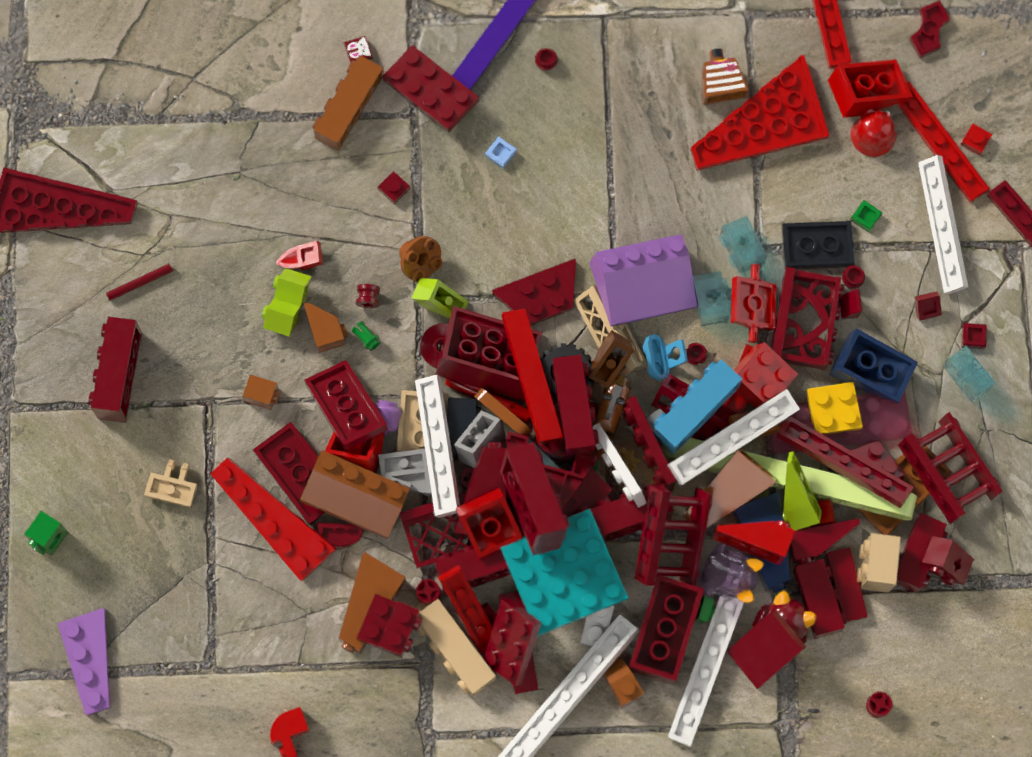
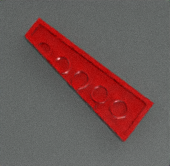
(284, 531)

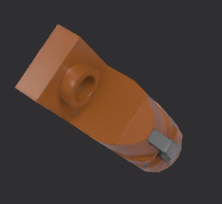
(611, 408)

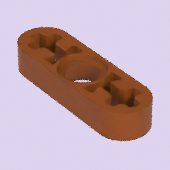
(503, 413)

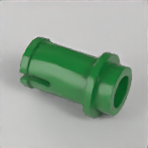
(366, 336)

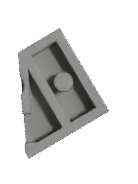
(407, 469)

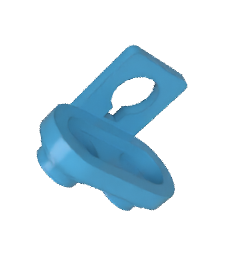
(659, 356)

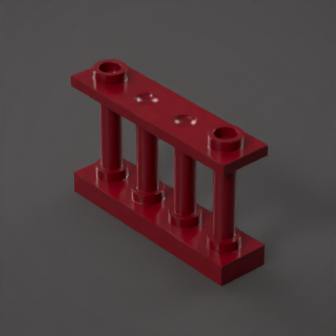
(936, 485)
(653, 531)

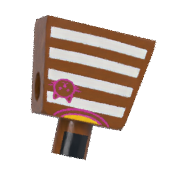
(722, 79)

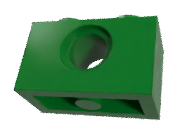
(45, 534)

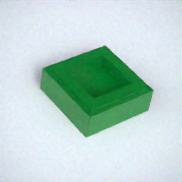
(866, 216)

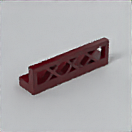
(674, 387)

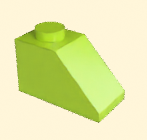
(437, 297)

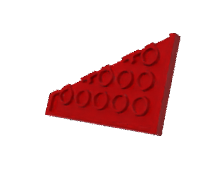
(774, 119)

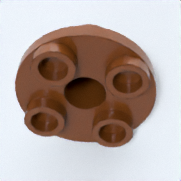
(420, 257)

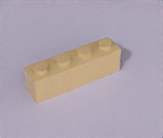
(455, 648)

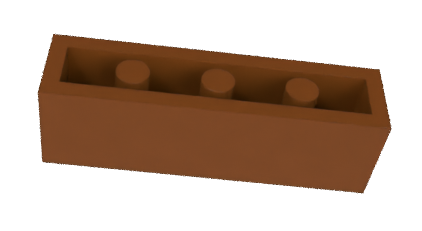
(348, 103)

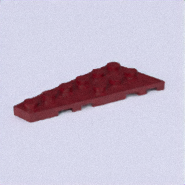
(49, 204)

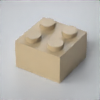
(879, 563)

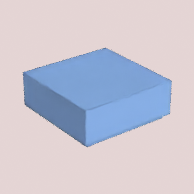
(500, 152)

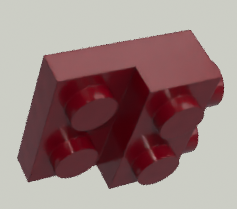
(389, 625)

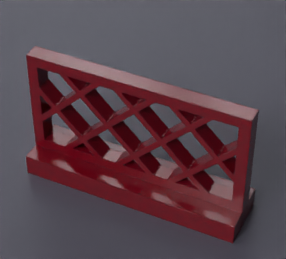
(418, 516)

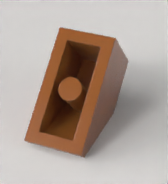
(325, 328)
(622, 683)

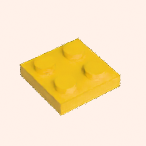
(834, 408)

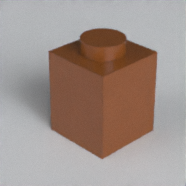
(261, 392)

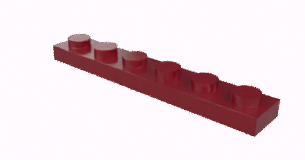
(845, 462)

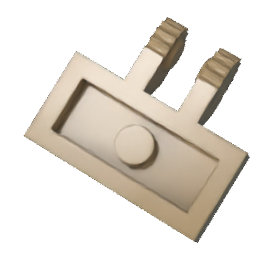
(170, 489)

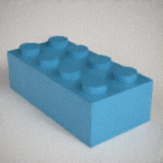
(697, 406)

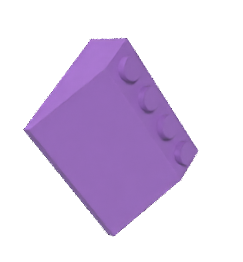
(644, 280)

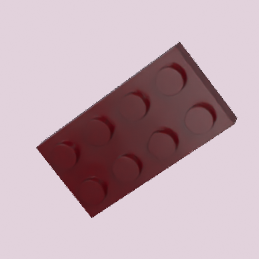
(430, 88)
(346, 405)
(645, 438)
(290, 464)

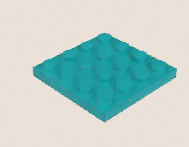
(566, 581)

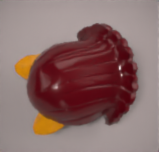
(791, 612)

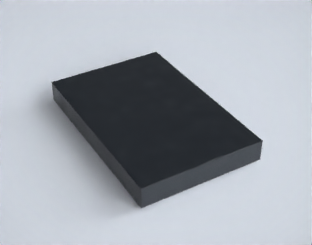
(818, 245)

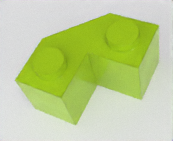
(290, 294)

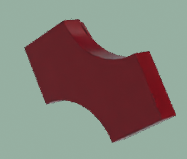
(927, 37)

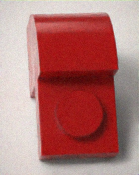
(285, 728)

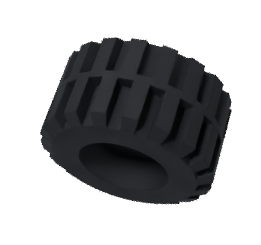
(547, 364)

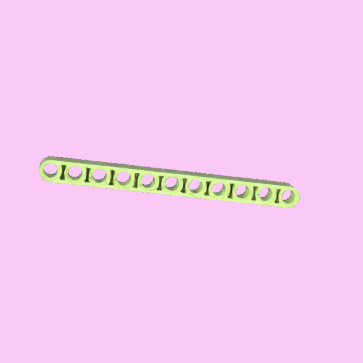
(823, 484)

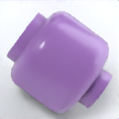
(390, 414)

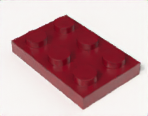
(511, 642)

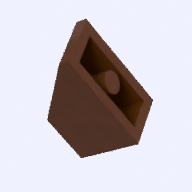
(610, 359)

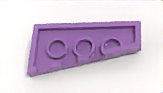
(88, 657)

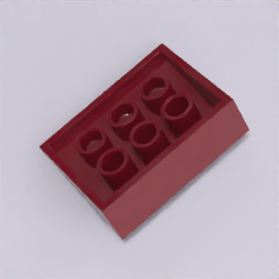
(479, 354)

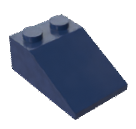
(873, 366)

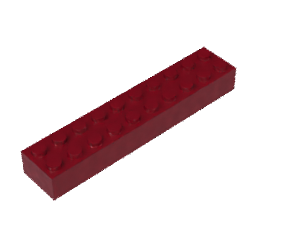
(611, 517)

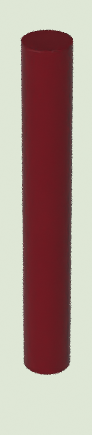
(138, 282)

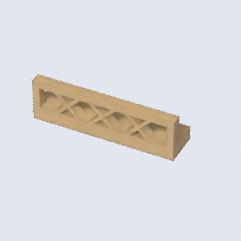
(636, 360)

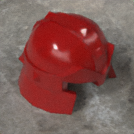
(873, 133)

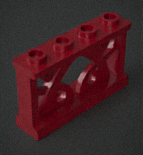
(792, 290)

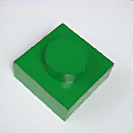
(705, 610)

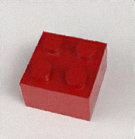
(763, 375)

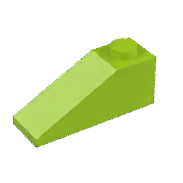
(799, 502)

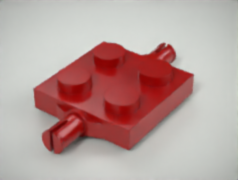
(753, 303)

